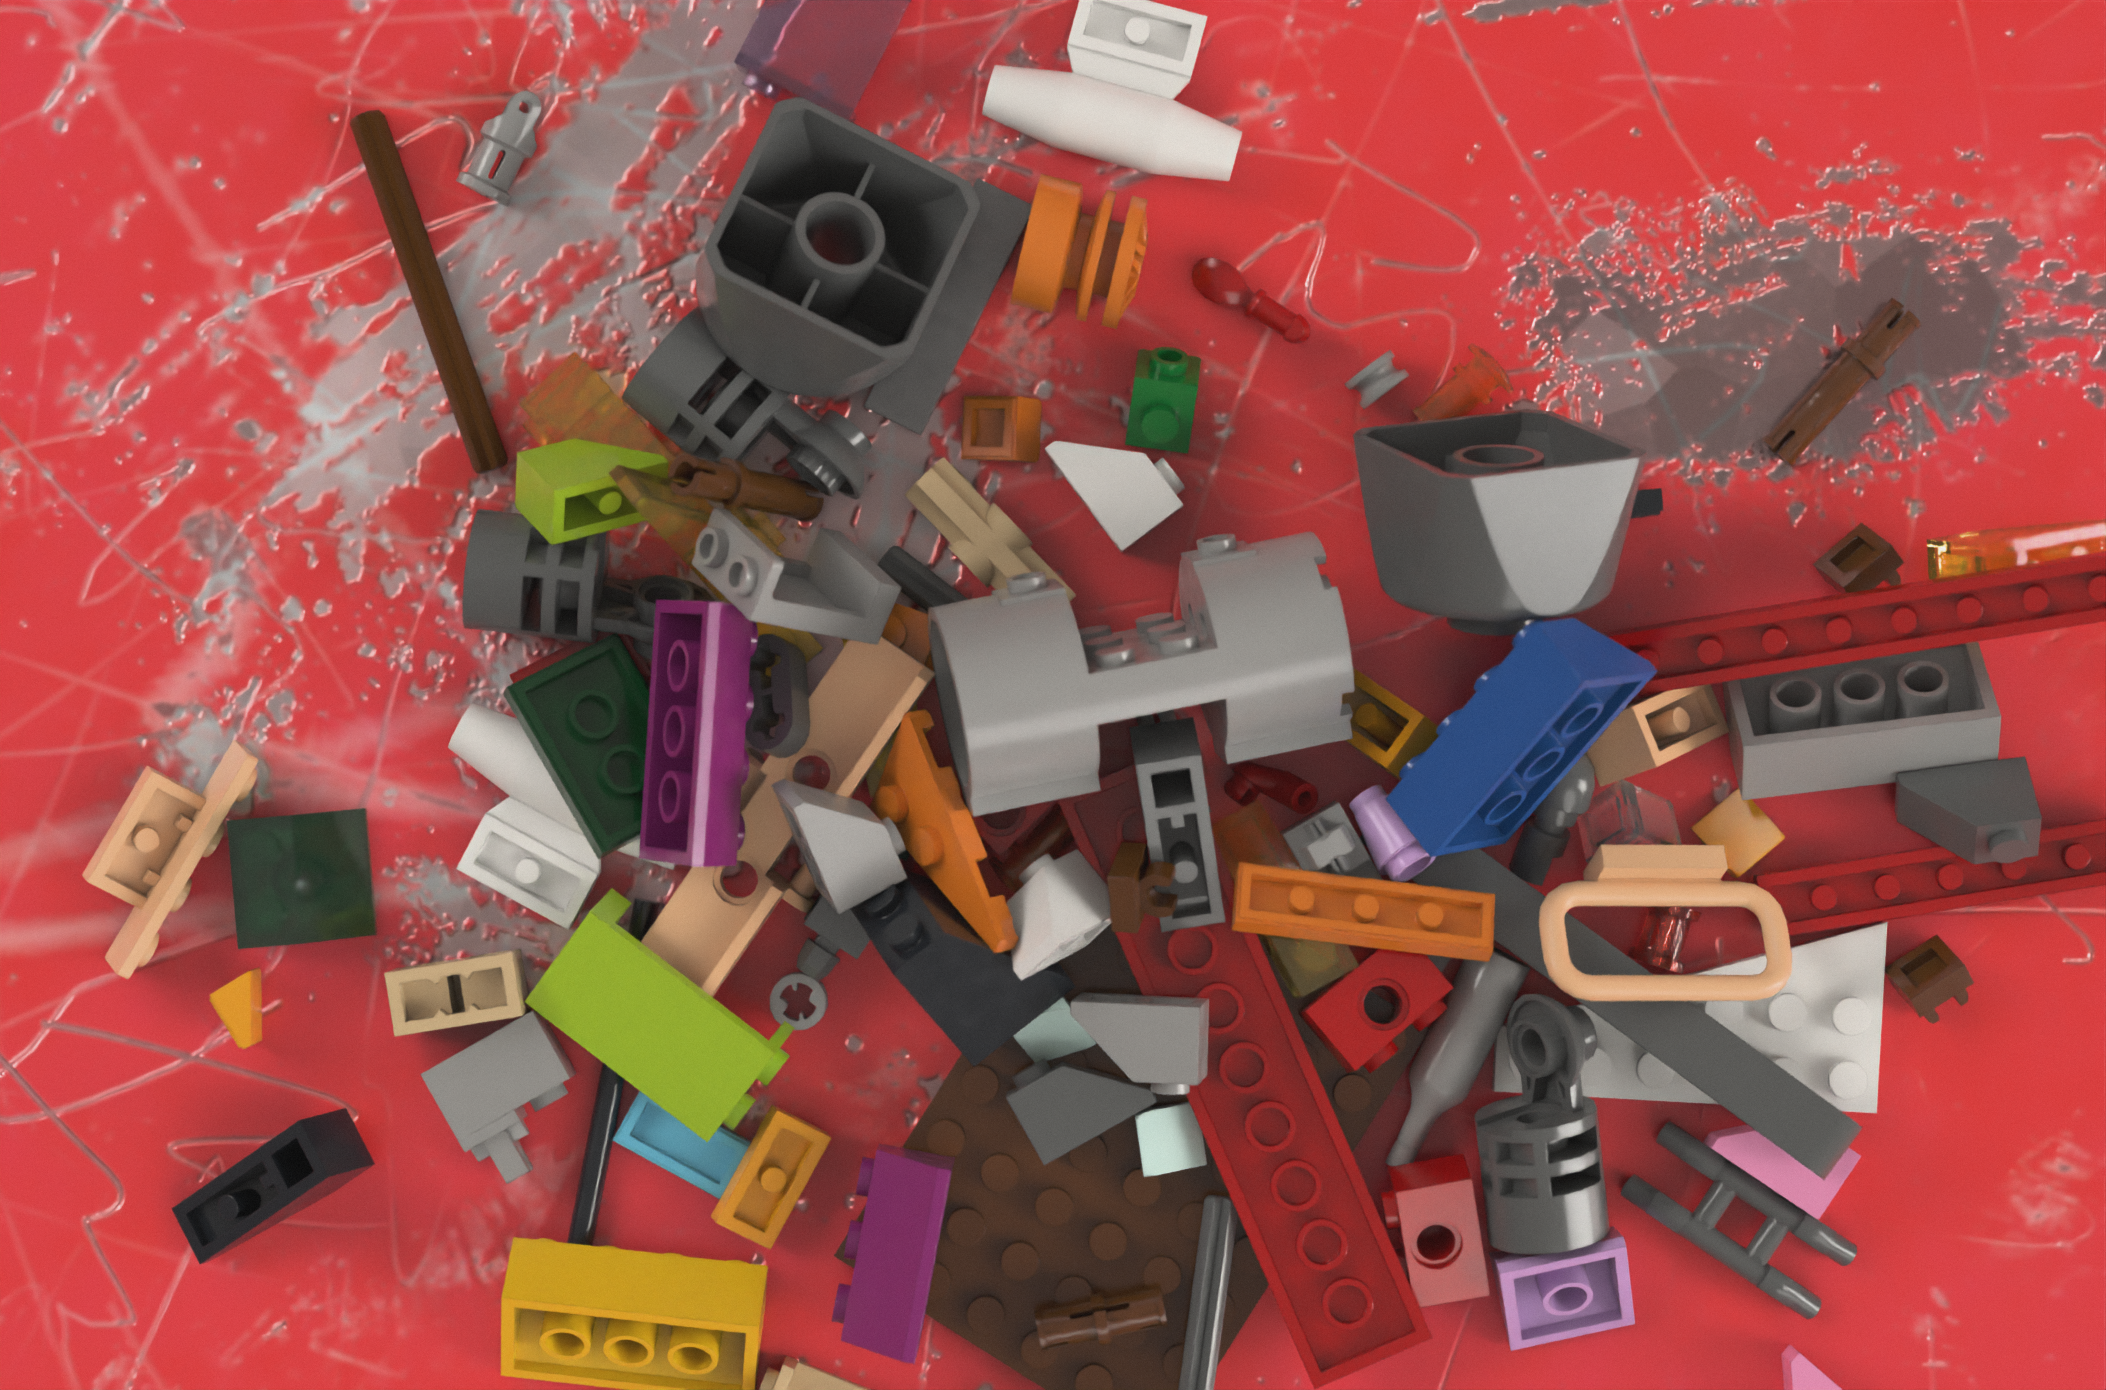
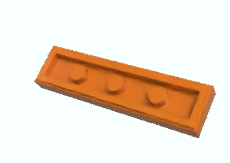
(1363, 912)

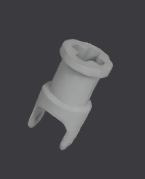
(511, 134)

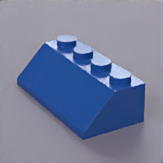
(1516, 736)

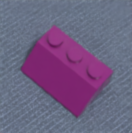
(893, 1250)

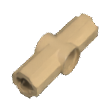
(977, 531)

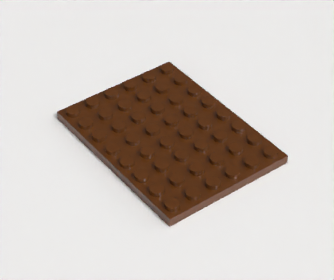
(1090, 1221)

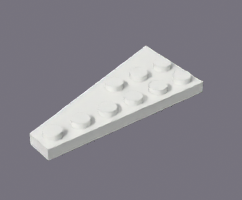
(1815, 1028)

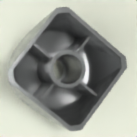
(829, 253)
(1497, 515)

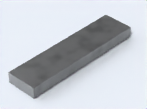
(915, 387)

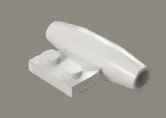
(1121, 93)
(530, 840)

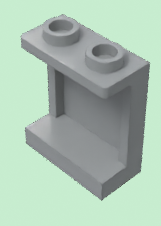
(829, 594)

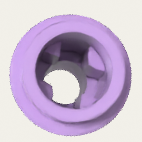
(1387, 837)

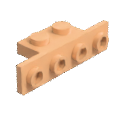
(158, 846)

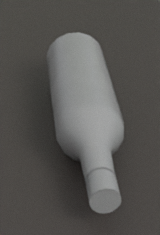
(1457, 1045)

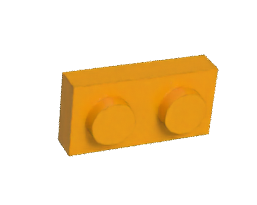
(771, 1177)

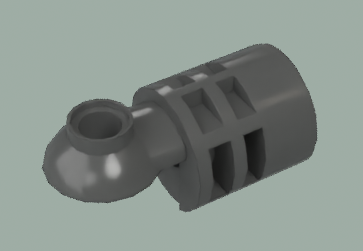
(741, 412)
(558, 590)
(1544, 1146)

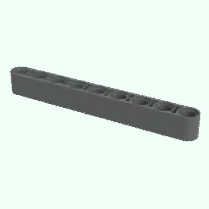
(1669, 1030)

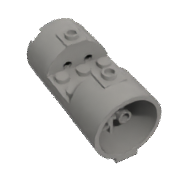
(1254, 647)

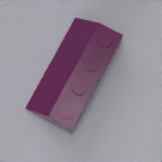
(697, 734)

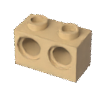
(457, 992)

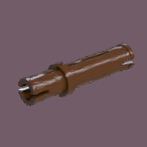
(1842, 381)
(735, 485)

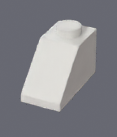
(1119, 488)
(1056, 911)

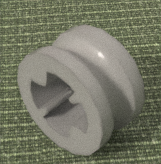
(1376, 379)
(779, 1004)

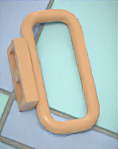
(1663, 879)

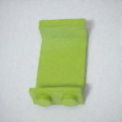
(655, 1024)

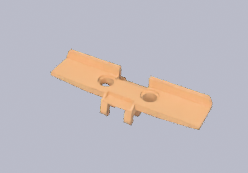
(850, 726)

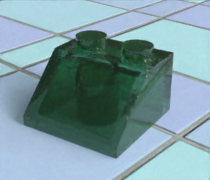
(302, 878)

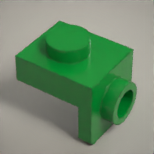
(1163, 399)

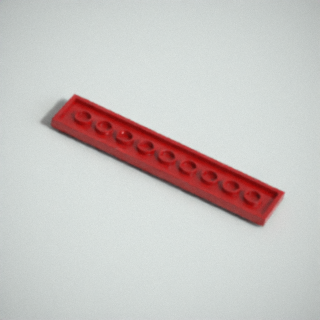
(1267, 1120)

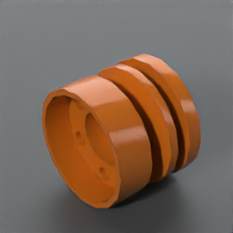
(1080, 251)

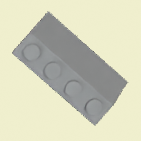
(1861, 721)

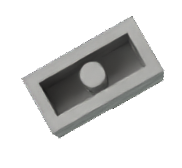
(1329, 844)
(489, 1083)

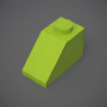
(569, 488)

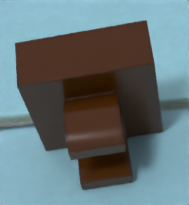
(1860, 562)
(1132, 888)
(1930, 978)

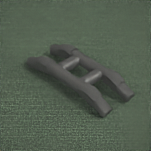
(1731, 1182)

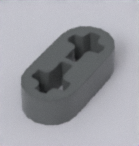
(777, 695)

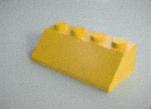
(630, 1318)

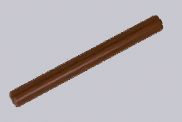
(428, 291)

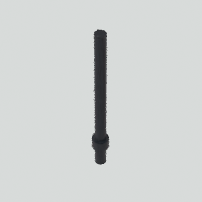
(604, 1117)

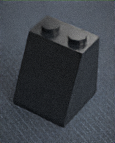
(953, 969)

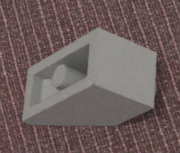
(842, 843)
(1149, 1036)

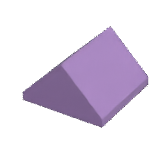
(1564, 1292)

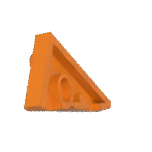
(940, 829)

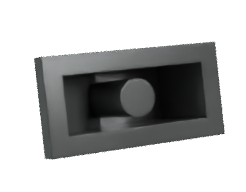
(1973, 809)
(1072, 1104)

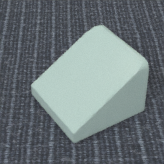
(1054, 1034)
(1169, 1139)

